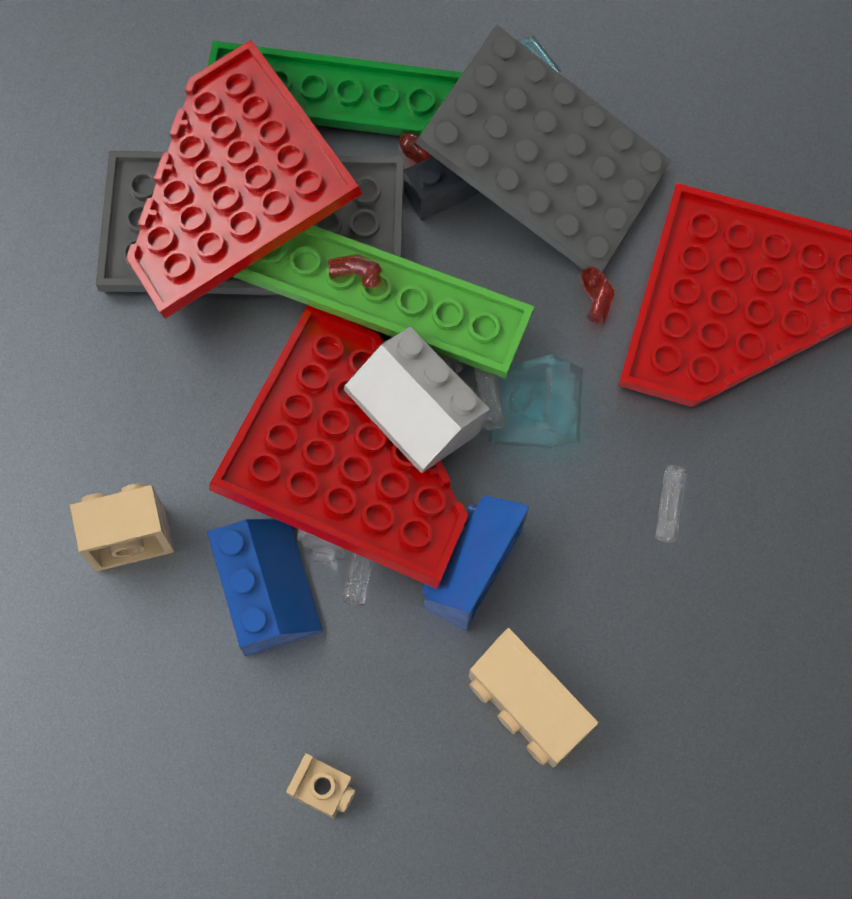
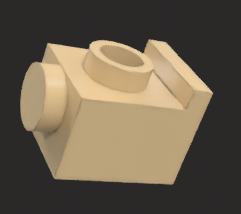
(304, 781)

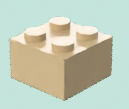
(121, 527)

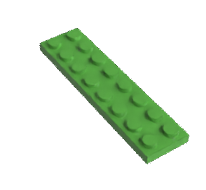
(443, 310)

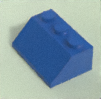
(476, 559)
(264, 584)

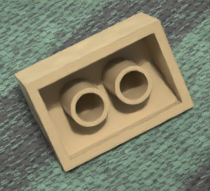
(530, 699)

